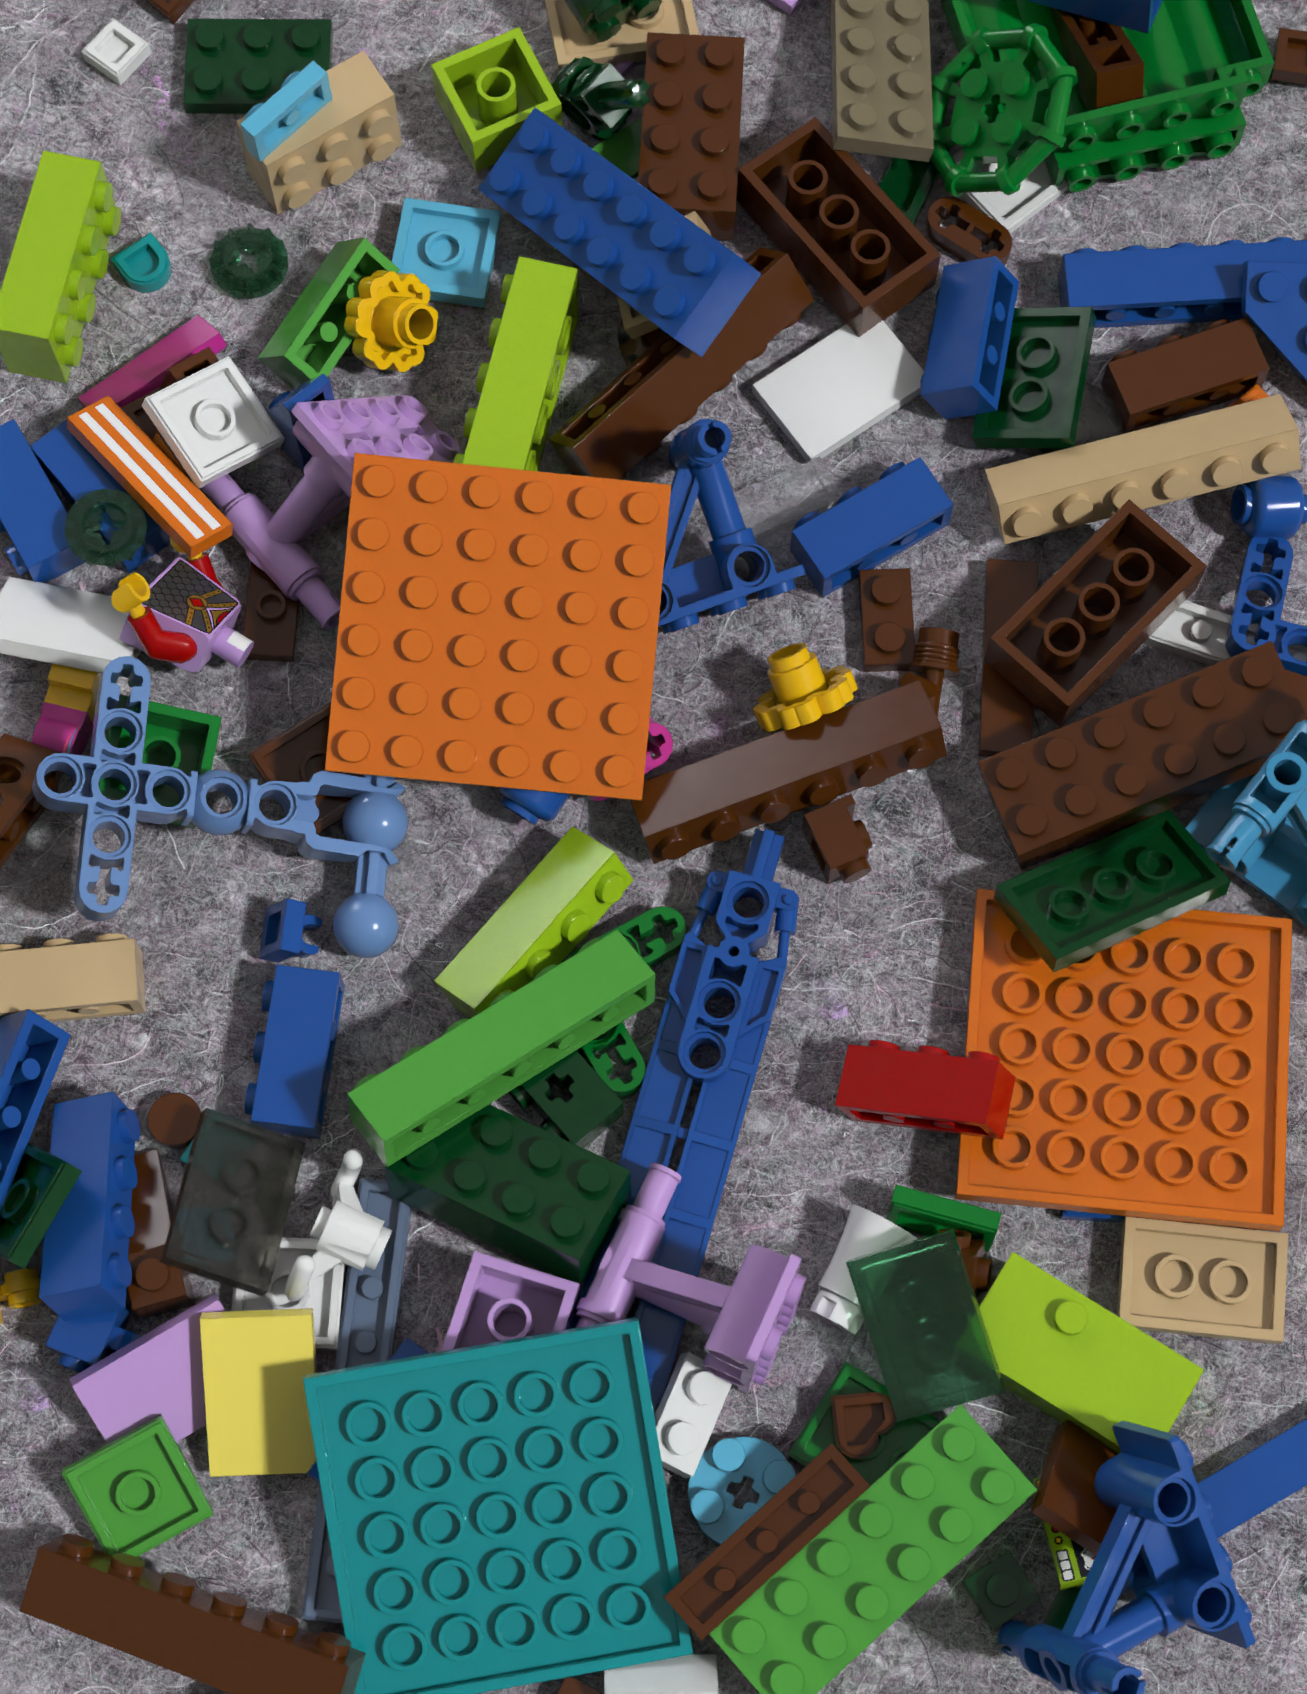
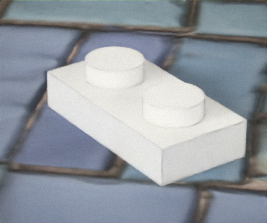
(688, 1414)

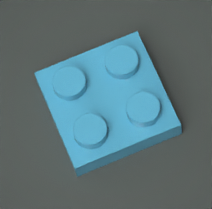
(448, 249)

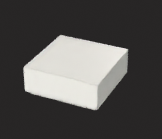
(116, 52)

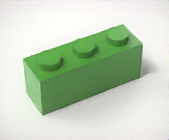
(314, 330)

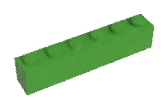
(500, 1047)

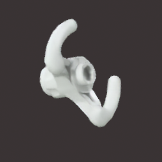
(343, 1233)

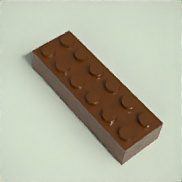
(1142, 755)

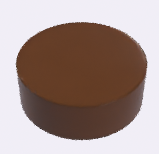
(174, 1120)

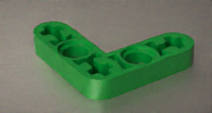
(658, 952)

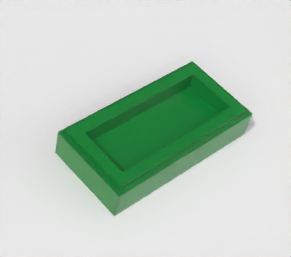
(929, 1213)

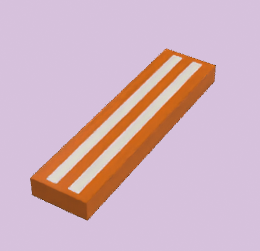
(149, 476)

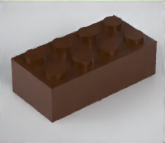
(693, 125)
(837, 227)
(1094, 612)

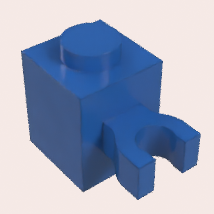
(89, 1339)

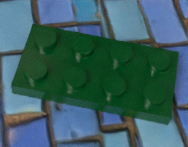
(1111, 890)

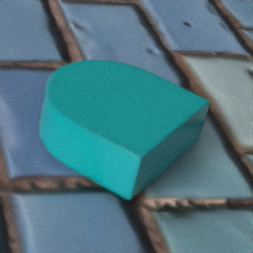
(144, 265)

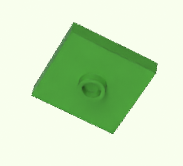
(138, 1490)

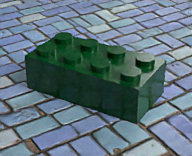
(517, 1190)

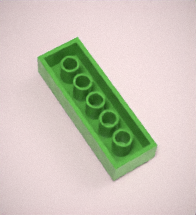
(874, 1560)

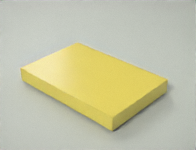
(257, 1390)

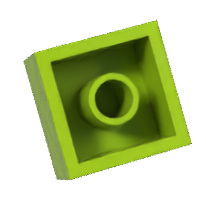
(492, 93)

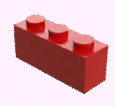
(926, 1089)

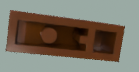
(1104, 60)
(154, 1285)

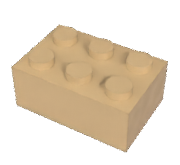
(333, 144)

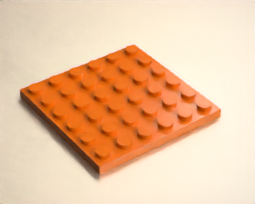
(497, 627)
(1137, 1072)

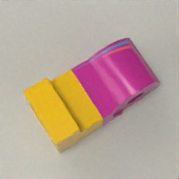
(67, 710)

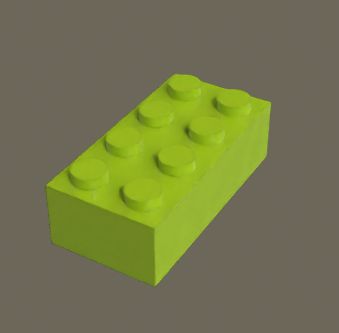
(56, 266)

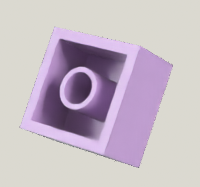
(509, 1303)

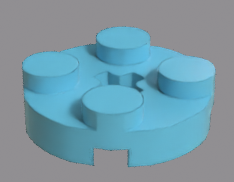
(730, 1463)

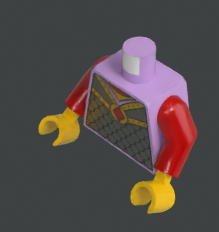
(182, 615)

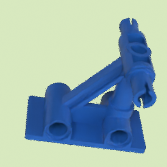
(711, 580)
(1178, 1585)

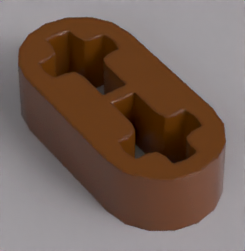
(969, 233)

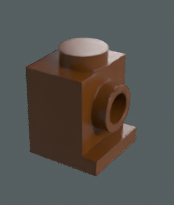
(838, 841)

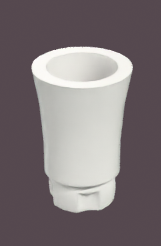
(862, 1235)

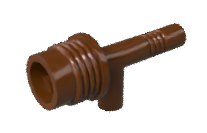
(935, 659)

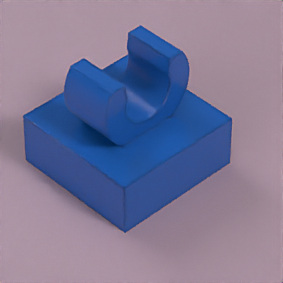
(284, 930)

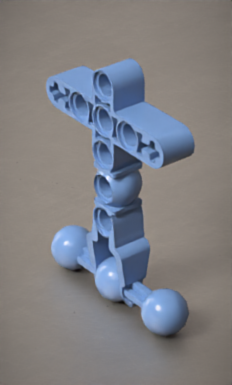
(371, 821)

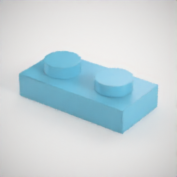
(286, 111)

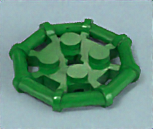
(978, 96)

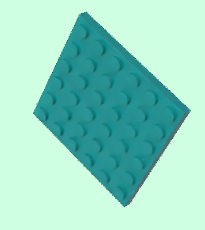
(498, 1512)

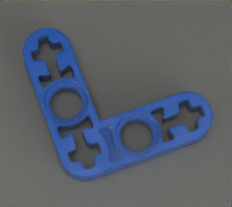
(1275, 585)

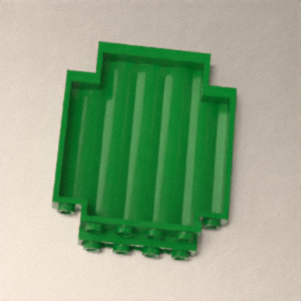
(1195, 76)

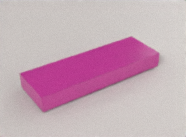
(149, 368)

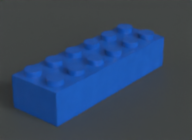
(619, 232)

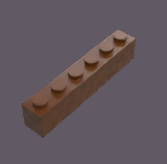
(673, 381)
(789, 772)
(183, 1626)

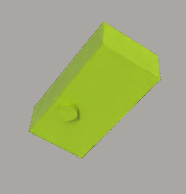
(1080, 1357)

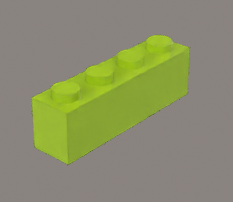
(536, 922)

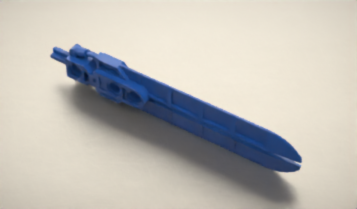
(725, 1088)

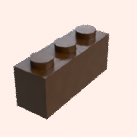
(1185, 374)

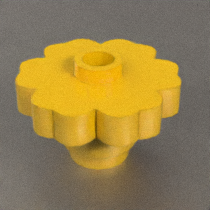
(391, 321)
(801, 689)

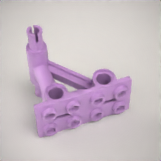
(331, 435)
(740, 1320)

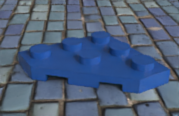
(1277, 305)

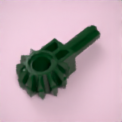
(598, 96)

